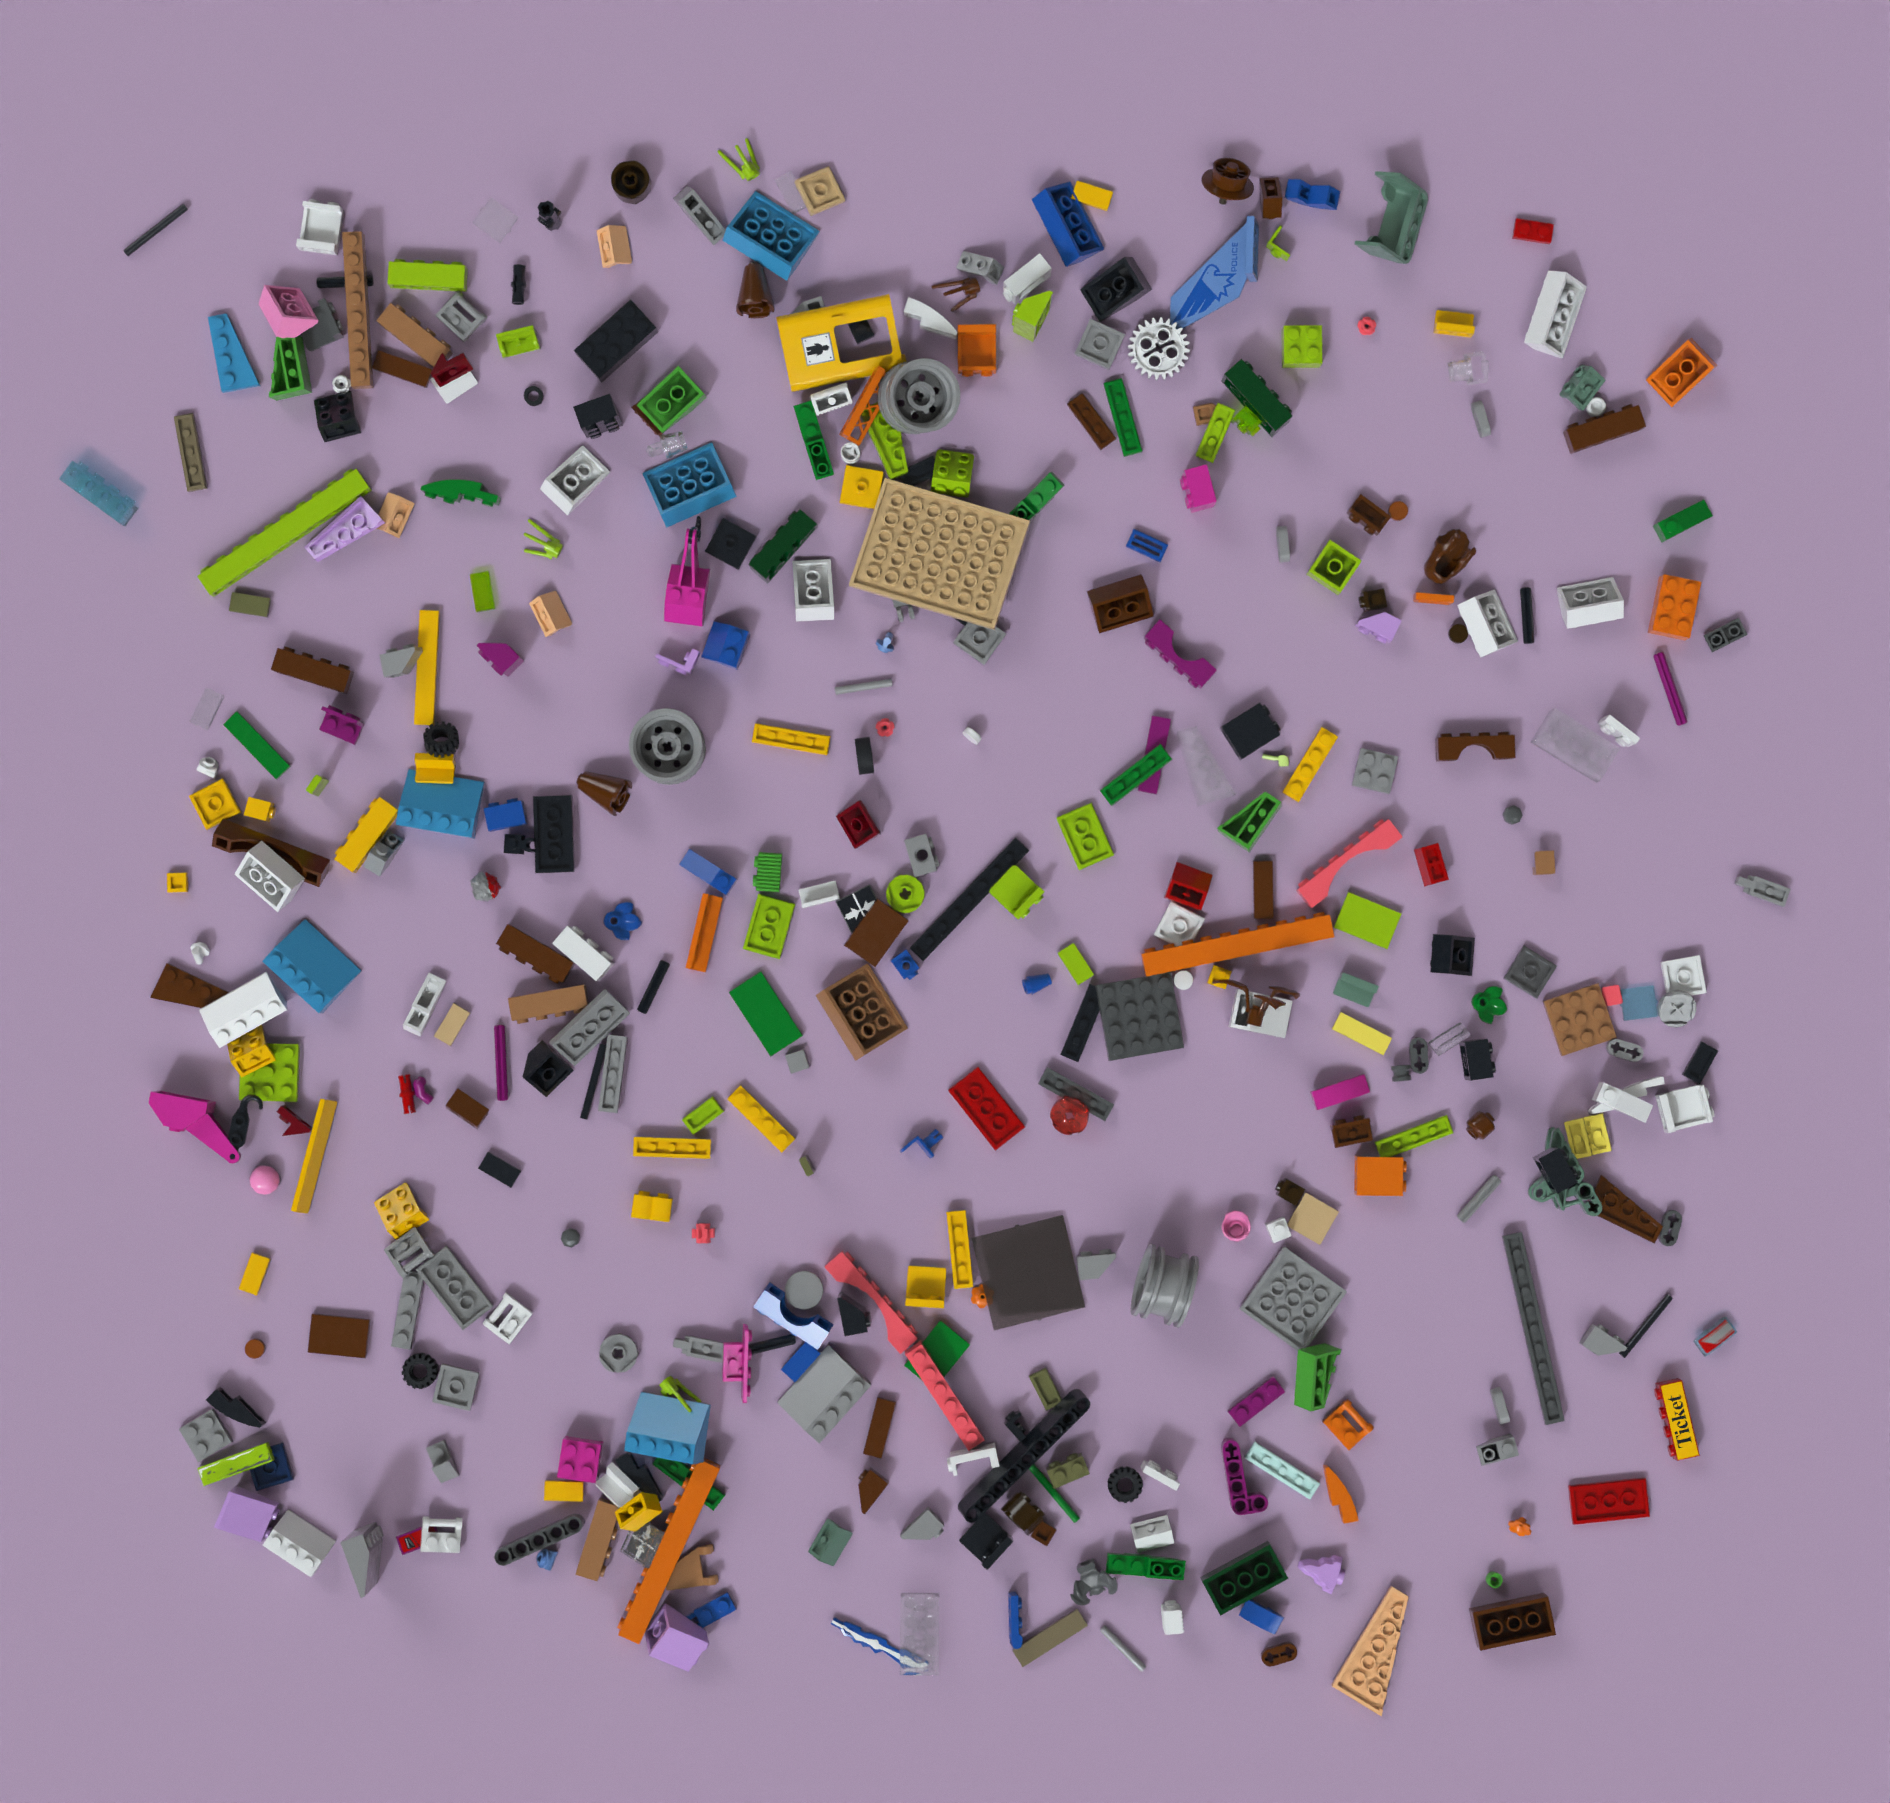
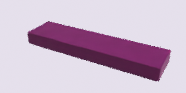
(1157, 735)

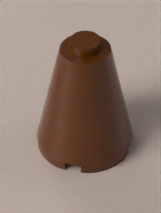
(754, 293)
(605, 790)

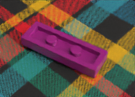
(1256, 1401)

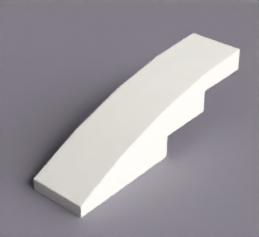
(1637, 1089)

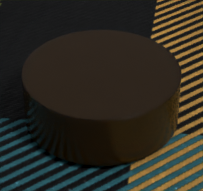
(1458, 633)

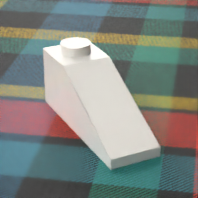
(1622, 1102)

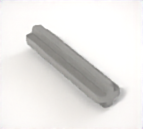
(1479, 1198)

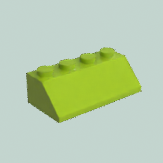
(1031, 314)

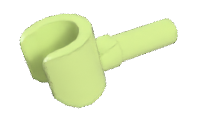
(1282, 759)

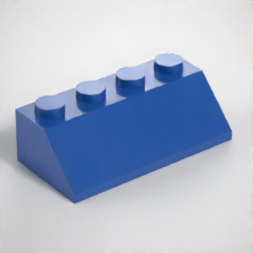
(1067, 223)

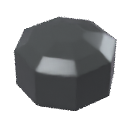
(1512, 815)
(570, 1237)

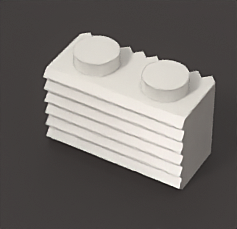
(831, 398)
(1172, 1618)

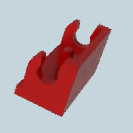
(1431, 864)

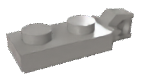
(1764, 889)
(700, 1348)

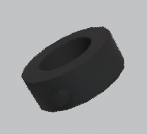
(530, 389)

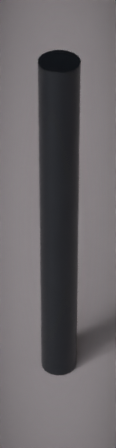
(155, 230)
(593, 1081)
(1646, 1325)

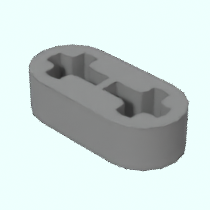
(1480, 419)
(1282, 544)
(1625, 1045)
(1499, 1405)

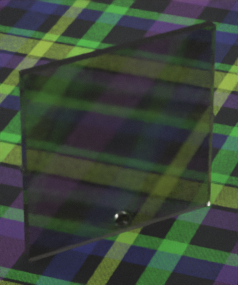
(1028, 1272)

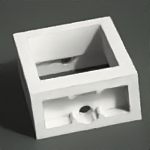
(1026, 279)

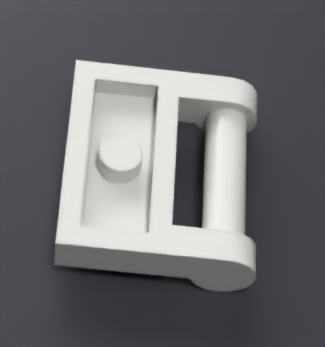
(512, 1323)
(441, 1541)

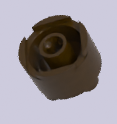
(627, 172)
(1022, 1513)

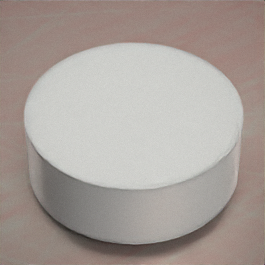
(1596, 407)
(972, 735)
(1183, 980)

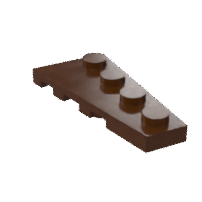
(185, 988)
(1624, 1212)

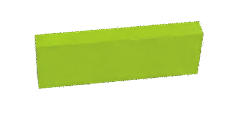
(1215, 432)

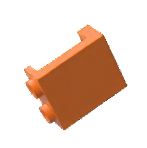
(977, 349)
(1379, 1176)

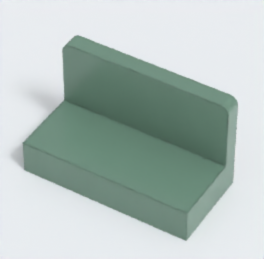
(1355, 989)
(830, 1542)

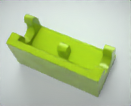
(518, 341)

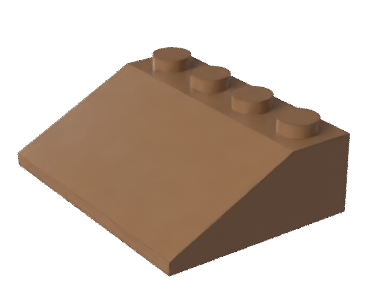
(861, 1011)

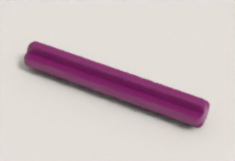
(1670, 688)
(501, 1064)

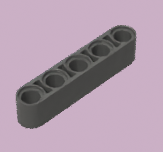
(545, 1532)

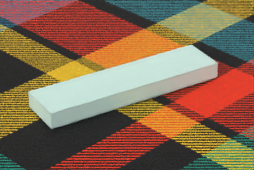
(1282, 1470)

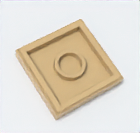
(819, 191)
(1312, 1218)

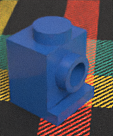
(898, 963)

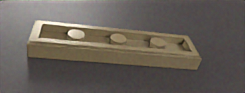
(190, 452)
(1050, 1637)

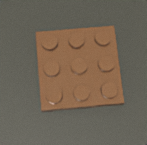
(1579, 1019)

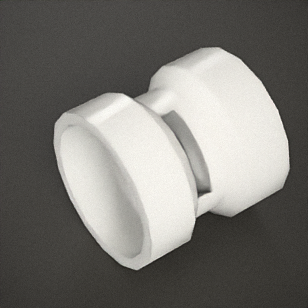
(849, 450)

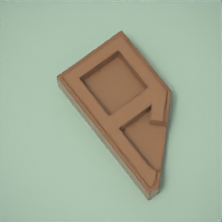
(1203, 413)

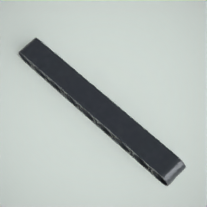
(1024, 1455)

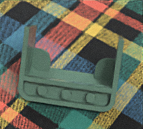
(1401, 219)

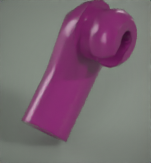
(420, 1092)

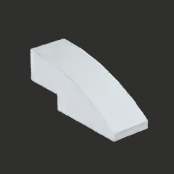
(929, 318)
(424, 1004)

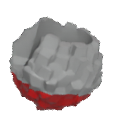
(485, 886)

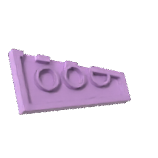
(346, 528)

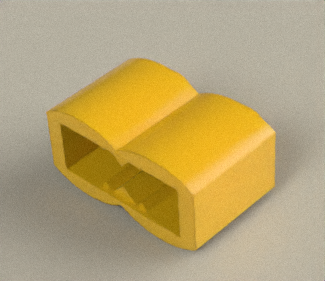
(652, 1207)

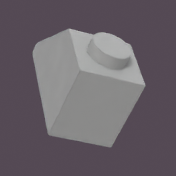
(924, 1527)

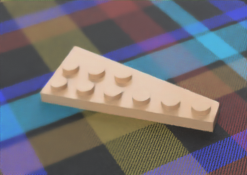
(1371, 1661)

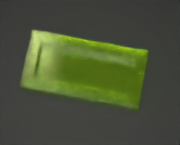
(482, 591)

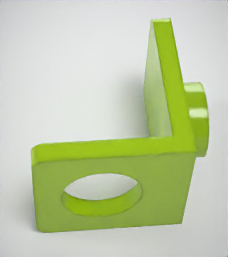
(1275, 250)

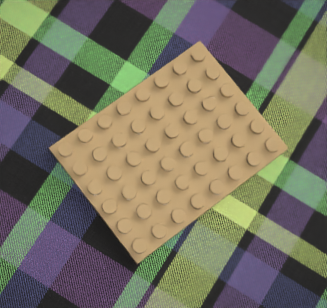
(939, 553)

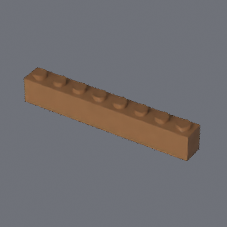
(357, 310)

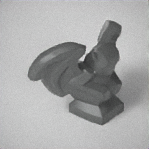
(1091, 1581)

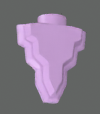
(1325, 1571)

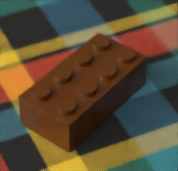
(1512, 1621)

